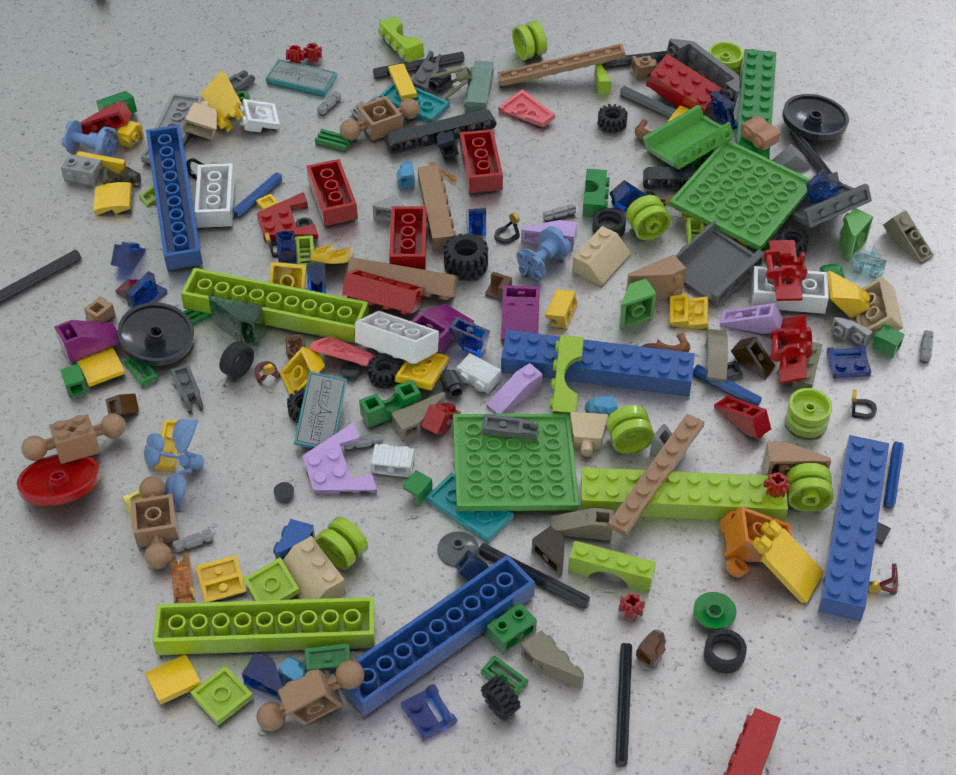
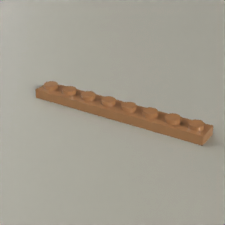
(561, 64)
(655, 475)

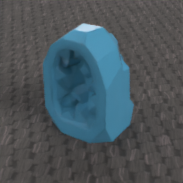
(405, 175)
(601, 405)
(291, 670)

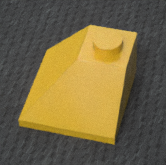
(288, 274)
(847, 295)
(297, 369)

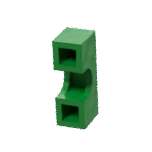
(595, 191)
(378, 411)

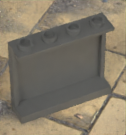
(843, 201)
(716, 264)

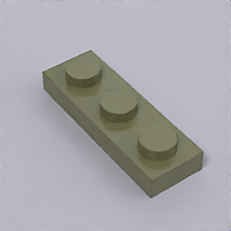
(811, 367)

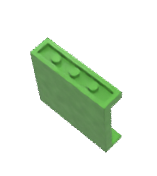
(687, 138)

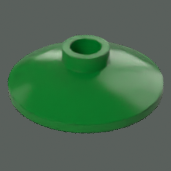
(714, 603)

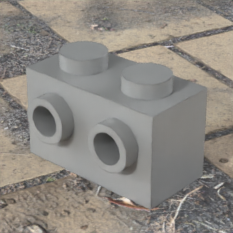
(81, 169)

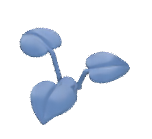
(182, 436)

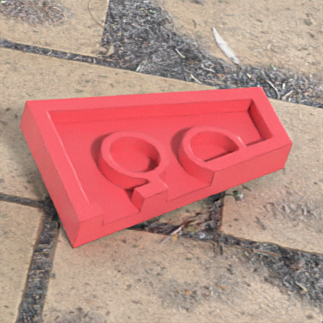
(527, 109)
(343, 350)

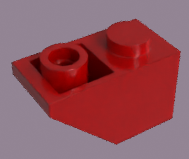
(439, 417)

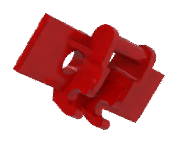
(791, 269)
(799, 347)

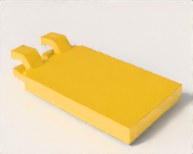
(223, 98)
(788, 561)

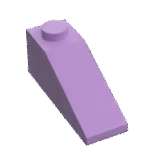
(531, 233)
(755, 319)
(516, 390)

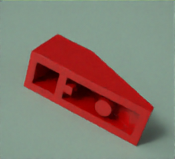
(111, 116)
(745, 416)

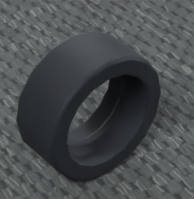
(609, 214)
(231, 353)
(732, 638)

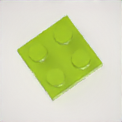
(272, 582)
(221, 695)

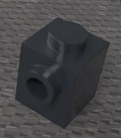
(447, 145)

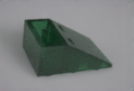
(239, 319)

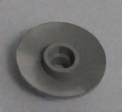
(452, 554)

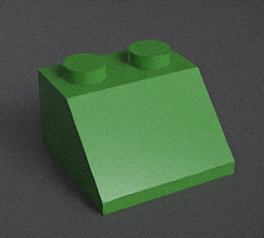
(854, 232)
(637, 304)

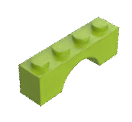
(407, 47)
(569, 351)
(635, 571)

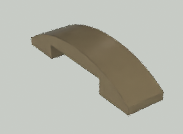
(717, 355)

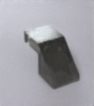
(126, 175)

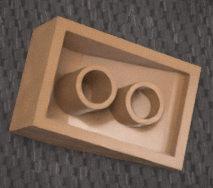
(664, 276)
(784, 455)

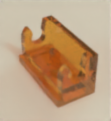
(183, 579)

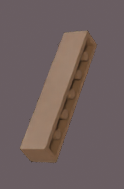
(438, 213)
(433, 282)

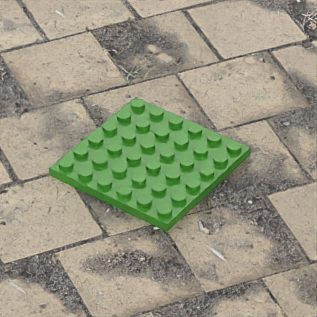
(742, 194)
(513, 472)

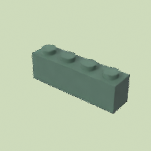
(479, 86)

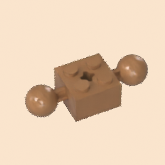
(379, 118)
(73, 438)
(154, 522)
(310, 696)

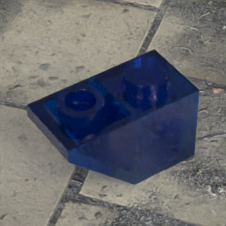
(286, 247)
(127, 255)

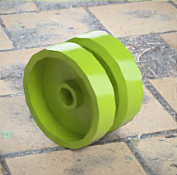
(529, 40)
(729, 54)
(648, 217)
(808, 412)
(630, 429)
(810, 487)
(342, 542)

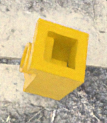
(130, 134)

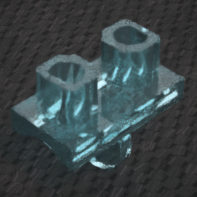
(869, 260)

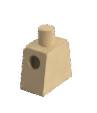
(201, 120)
(588, 431)

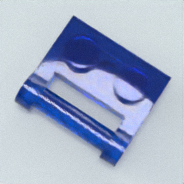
(723, 108)
(848, 366)
(422, 716)

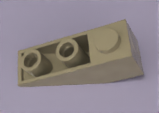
(907, 236)
(408, 420)
(585, 523)
(548, 659)

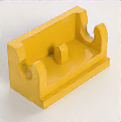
(562, 308)

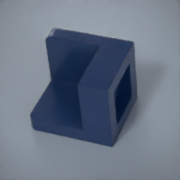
(470, 565)

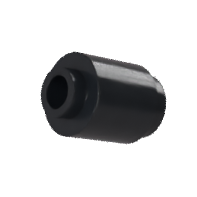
(438, 83)
(451, 383)

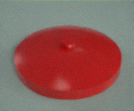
(54, 483)

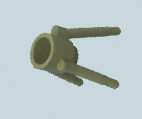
(462, 75)

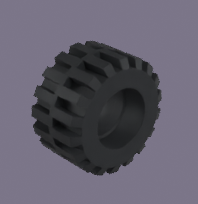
(466, 256)

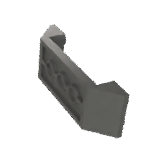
(706, 65)

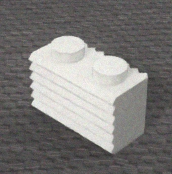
(479, 373)
(392, 460)

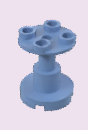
(101, 142)
(551, 246)

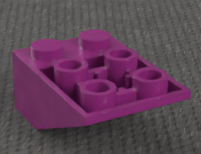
(520, 309)
(440, 319)
(85, 337)

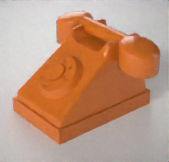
(740, 530)

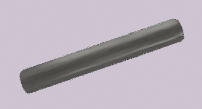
(647, 101)

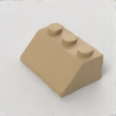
(600, 257)
(883, 307)
(313, 571)

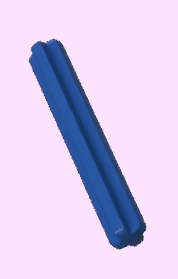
(258, 193)
(730, 387)
(894, 474)

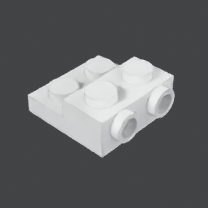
(258, 115)

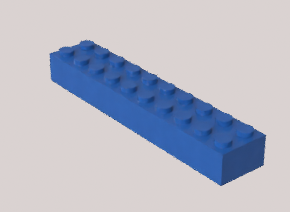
(173, 198)
(603, 363)
(854, 529)
(439, 633)

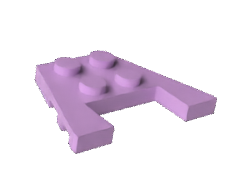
(328, 467)

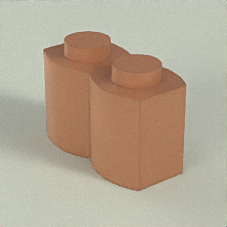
(760, 133)

